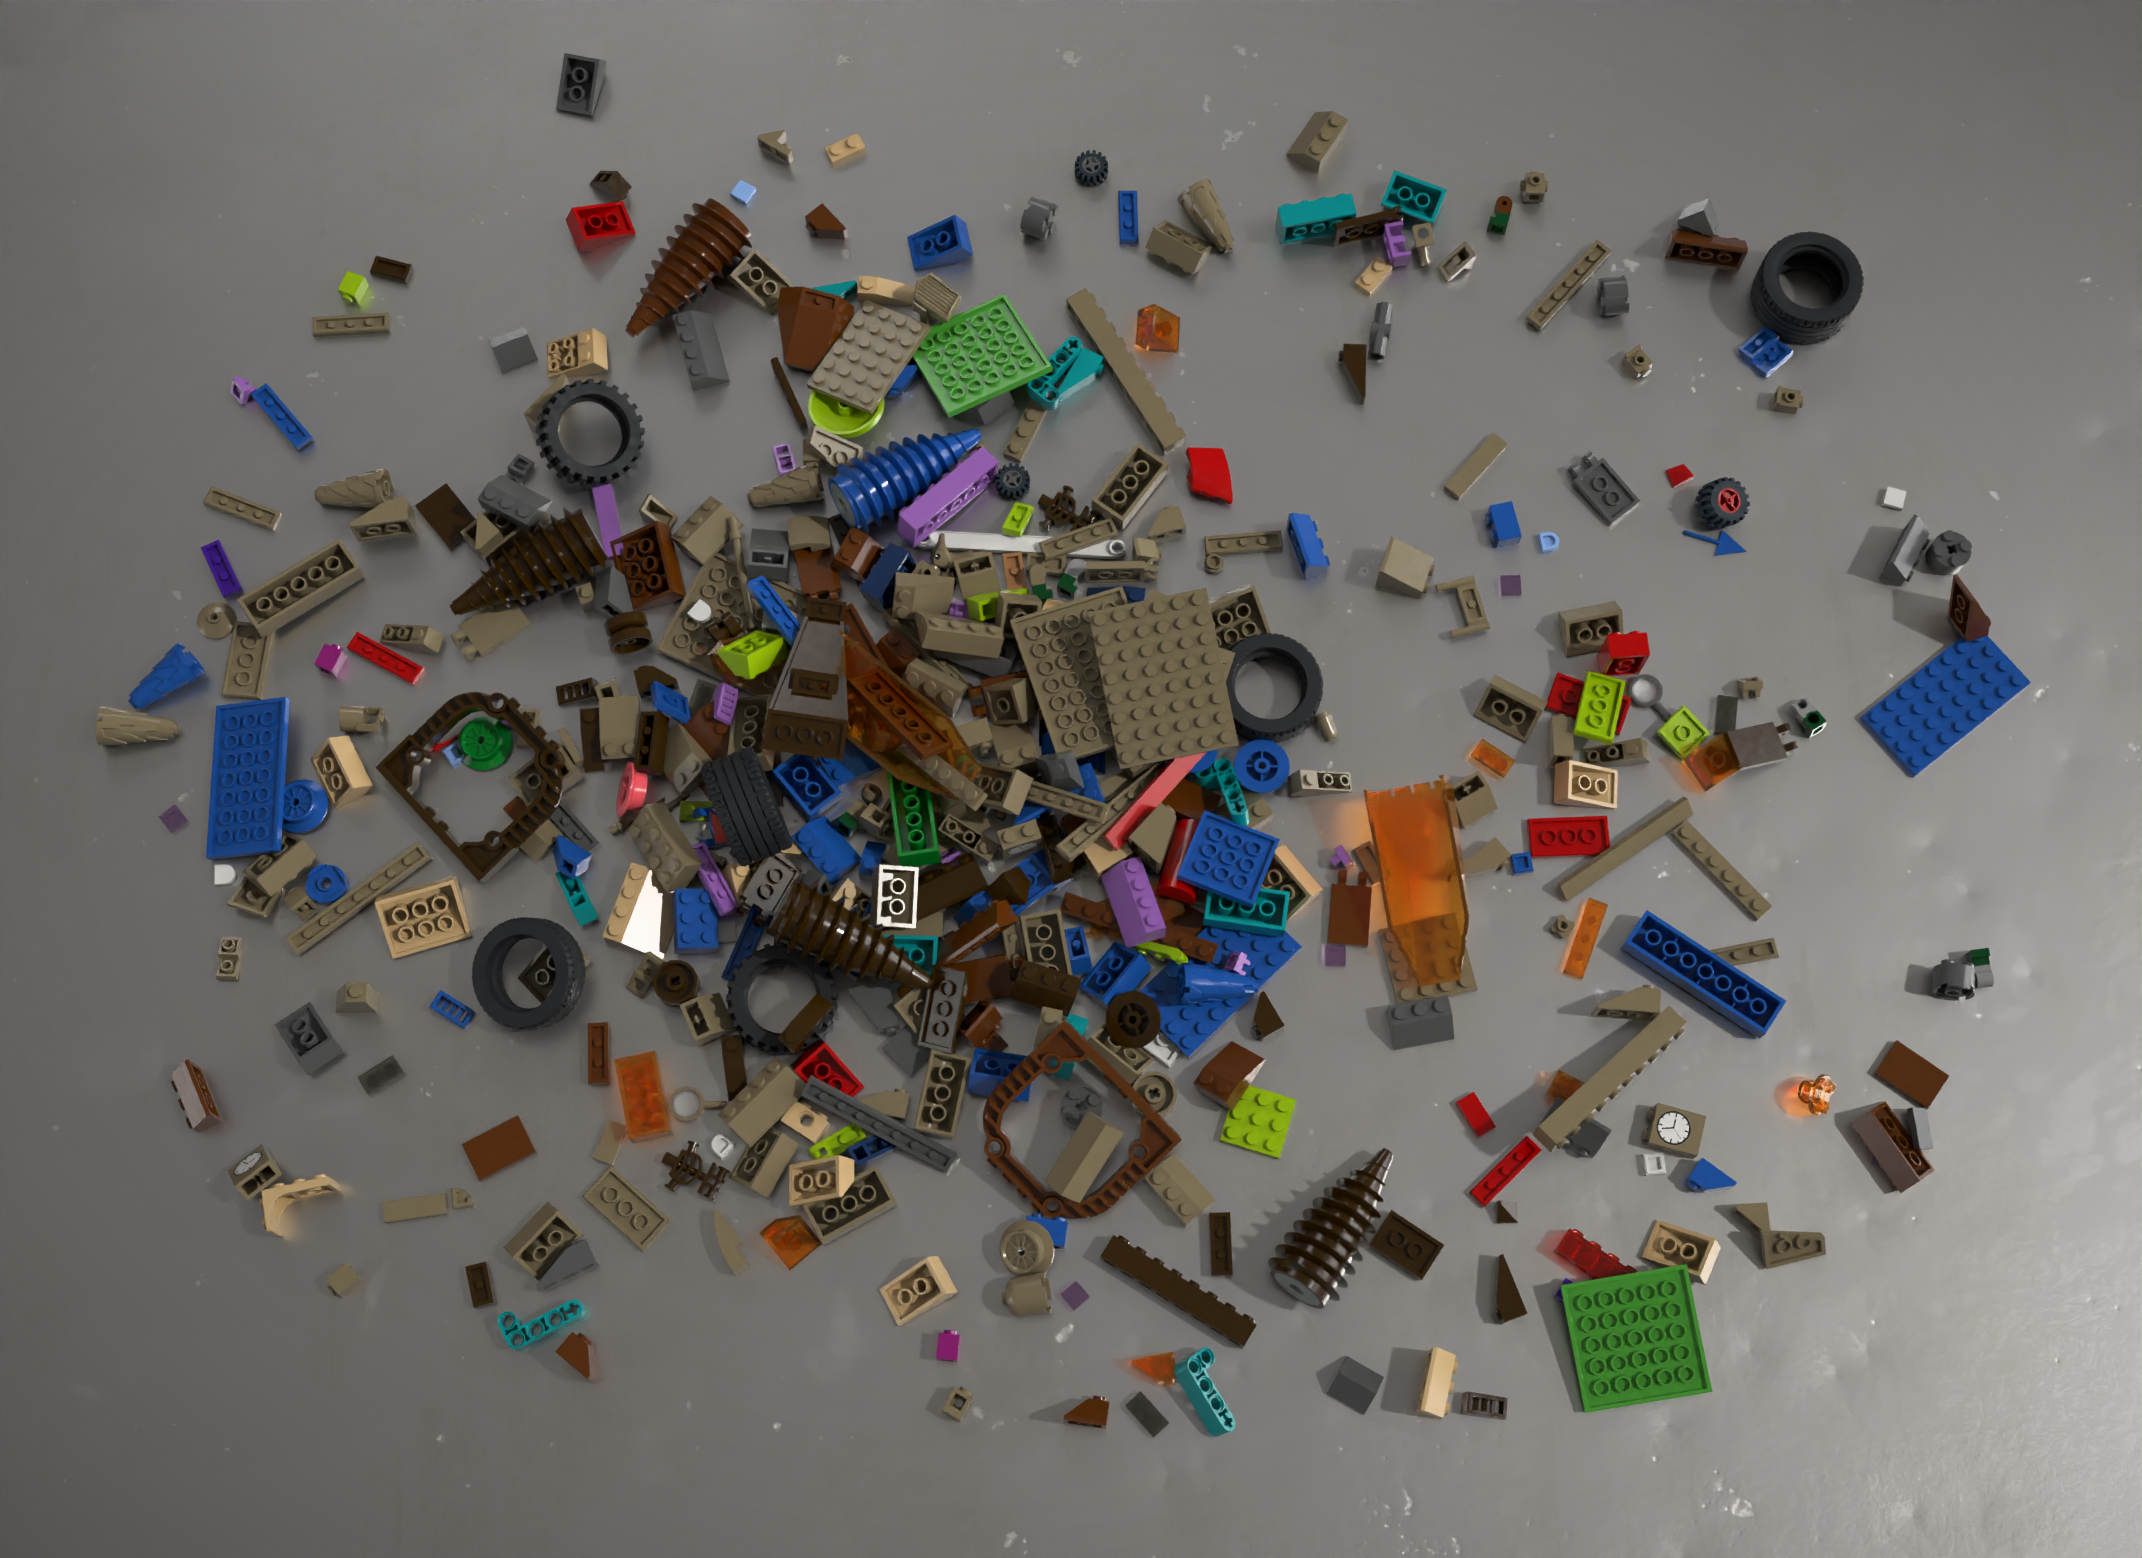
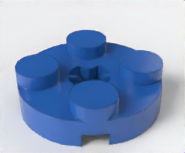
(329, 873)

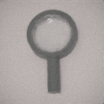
(1646, 692)

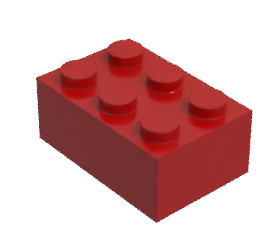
(1623, 654)

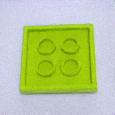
(1259, 1122)

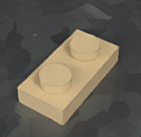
(845, 149)
(1373, 275)

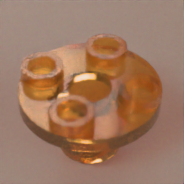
(1817, 1094)

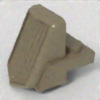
(934, 299)

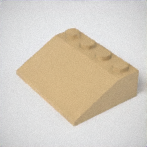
(641, 914)
(423, 916)

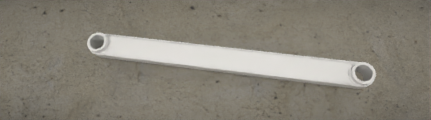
(1009, 544)

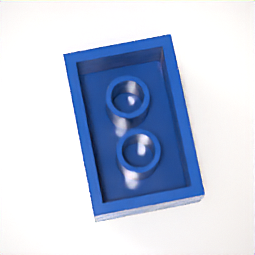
(806, 786)
(694, 922)

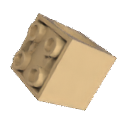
(1101, 857)

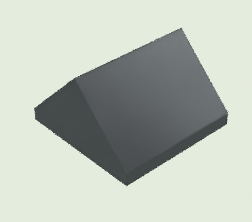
(1700, 217)
(513, 350)
(1355, 1385)

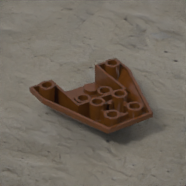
(810, 324)

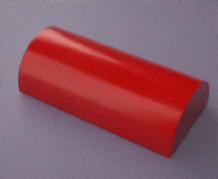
(1177, 849)

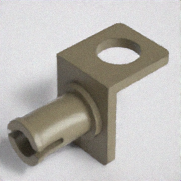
(1423, 245)

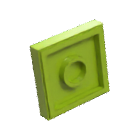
(1682, 732)

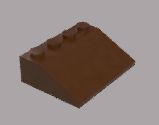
(650, 566)
(709, 734)

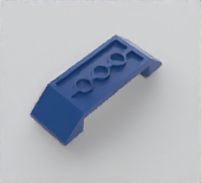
(1037, 872)

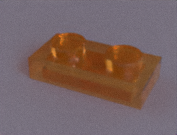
(1492, 758)

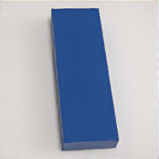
(1128, 217)

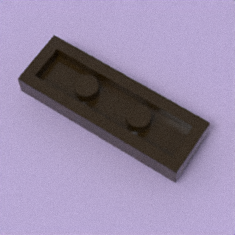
(1220, 1244)

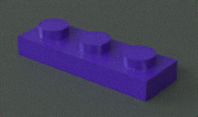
(221, 569)

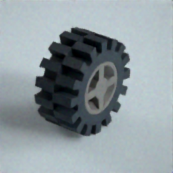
(1091, 161)
(1011, 475)

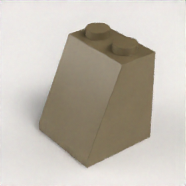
(1405, 569)
(1154, 836)

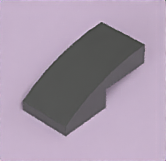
(519, 469)

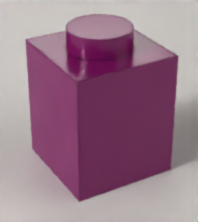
(330, 659)
(948, 1346)

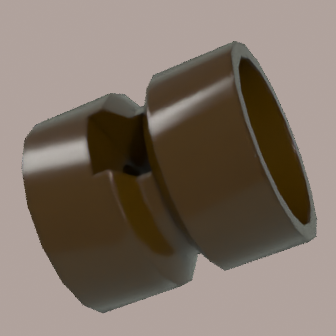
(724, 628)

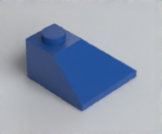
(1031, 811)

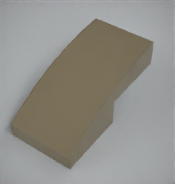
(642, 978)

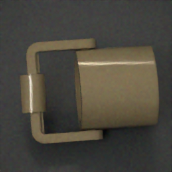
(357, 717)

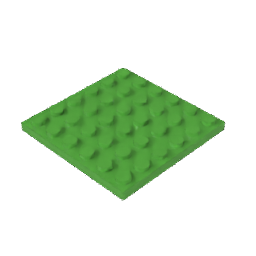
(979, 356)
(1636, 1338)

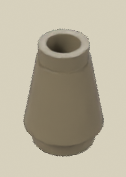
(1326, 725)

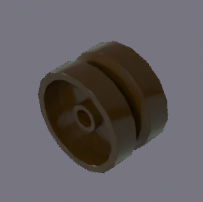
(628, 632)
(672, 973)

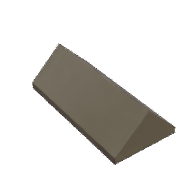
(1083, 1157)

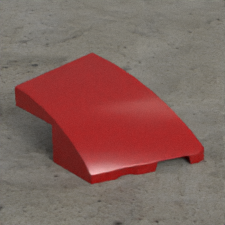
(1209, 473)

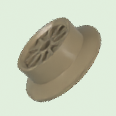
(1026, 1248)

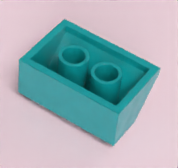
(1414, 196)

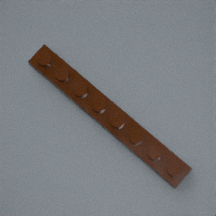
(1105, 917)

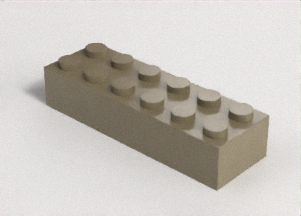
(300, 588)

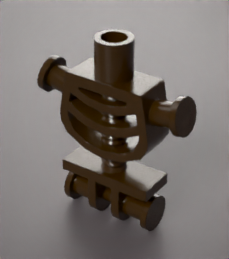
(1054, 506)
(679, 1167)

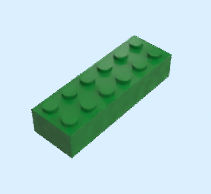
(913, 823)

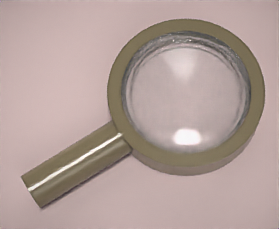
(689, 1104)

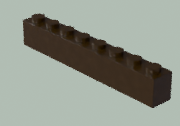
(1178, 1291)

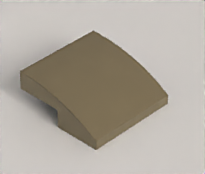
(808, 532)

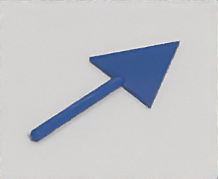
(1725, 546)

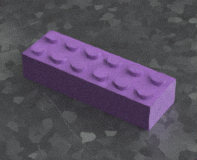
(947, 497)

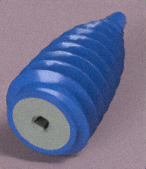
(895, 475)

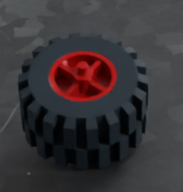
(1722, 503)

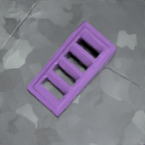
(780, 464)
(725, 700)

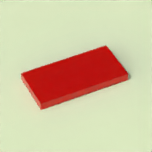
(1566, 696)
(1568, 836)

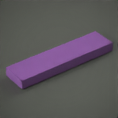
(607, 518)
(714, 882)

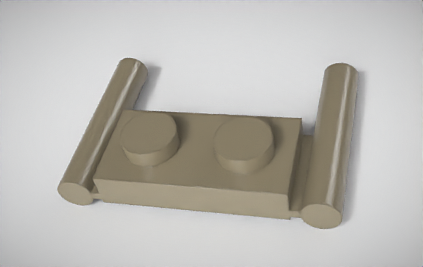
(1470, 604)

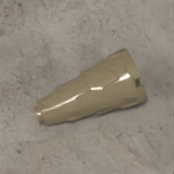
(1203, 207)
(796, 486)
(360, 490)
(125, 727)

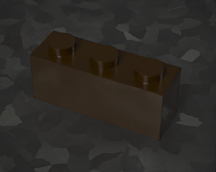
(651, 743)

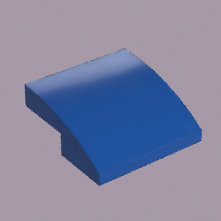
(1765, 351)

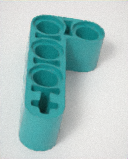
(1046, 382)
(1222, 775)
(544, 1321)
(1203, 1393)

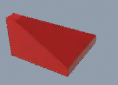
(1679, 475)

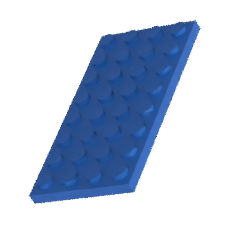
(1944, 702)
(248, 778)
(1194, 1023)

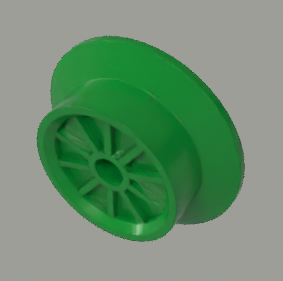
(490, 753)

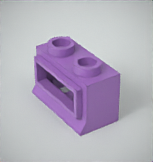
(1394, 244)

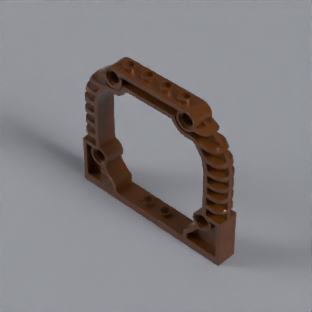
(1070, 1046)

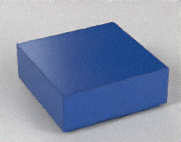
(1521, 863)

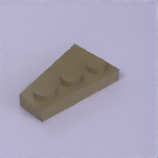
(832, 447)
(1790, 1246)

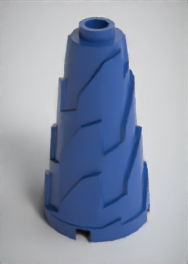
(167, 676)
(1210, 984)

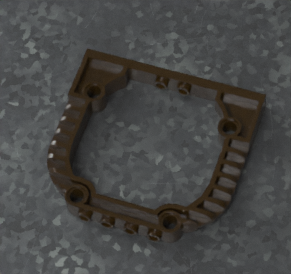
(403, 773)

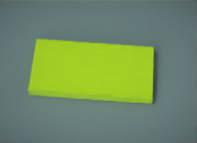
(1599, 707)

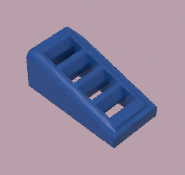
(456, 1003)

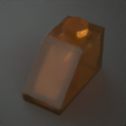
(1157, 1367)

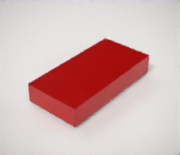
(1475, 1114)

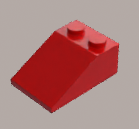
(599, 225)
(826, 1066)

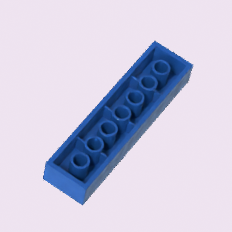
(1703, 974)

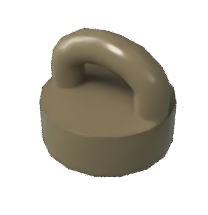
(871, 793)

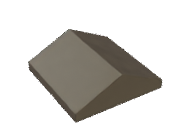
(541, 841)
(252, 900)
(911, 1008)

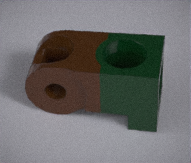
(1502, 213)

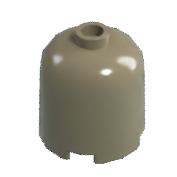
(1028, 1295)

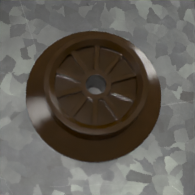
(1121, 1021)

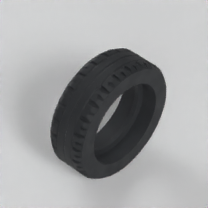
(1301, 661)
(489, 966)

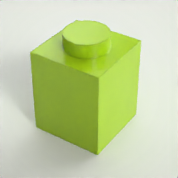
(352, 287)

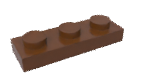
(598, 1053)

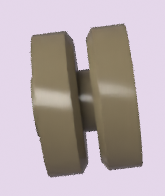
(1162, 1087)

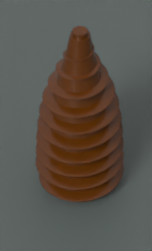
(690, 263)

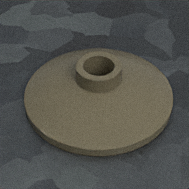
(221, 626)

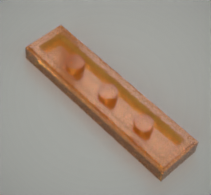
(1585, 938)

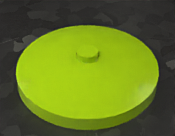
(841, 418)

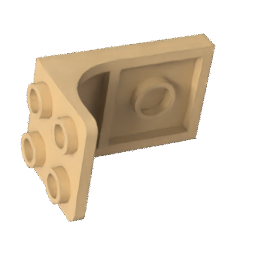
(280, 1195)

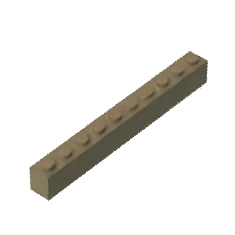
(1125, 371)
(1608, 1080)

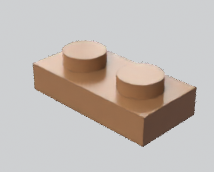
(1014, 570)

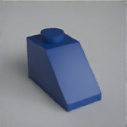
(904, 381)
(871, 856)
(1078, 951)
(1708, 1178)

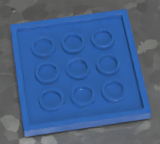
(1228, 859)

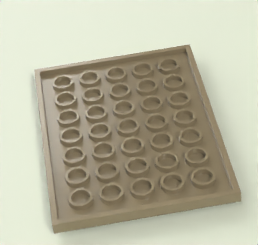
(721, 590)
(1066, 672)
(1163, 678)

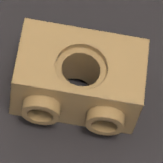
(812, 1132)

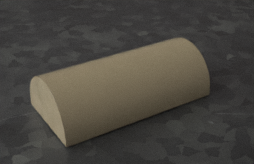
(942, 1094)

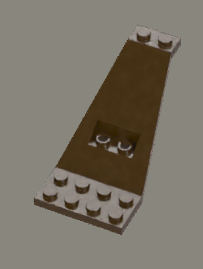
(808, 718)

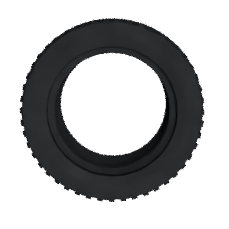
(1812, 252)
(746, 806)

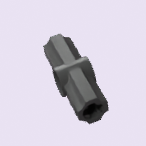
(1380, 331)

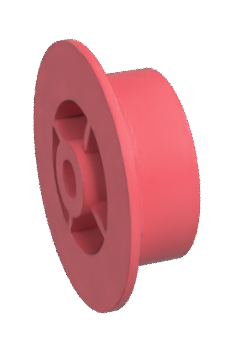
(631, 790)

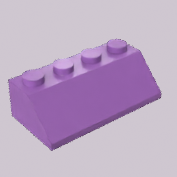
(1133, 902)

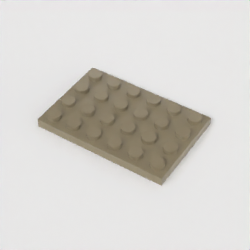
(868, 357)

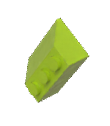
(754, 653)

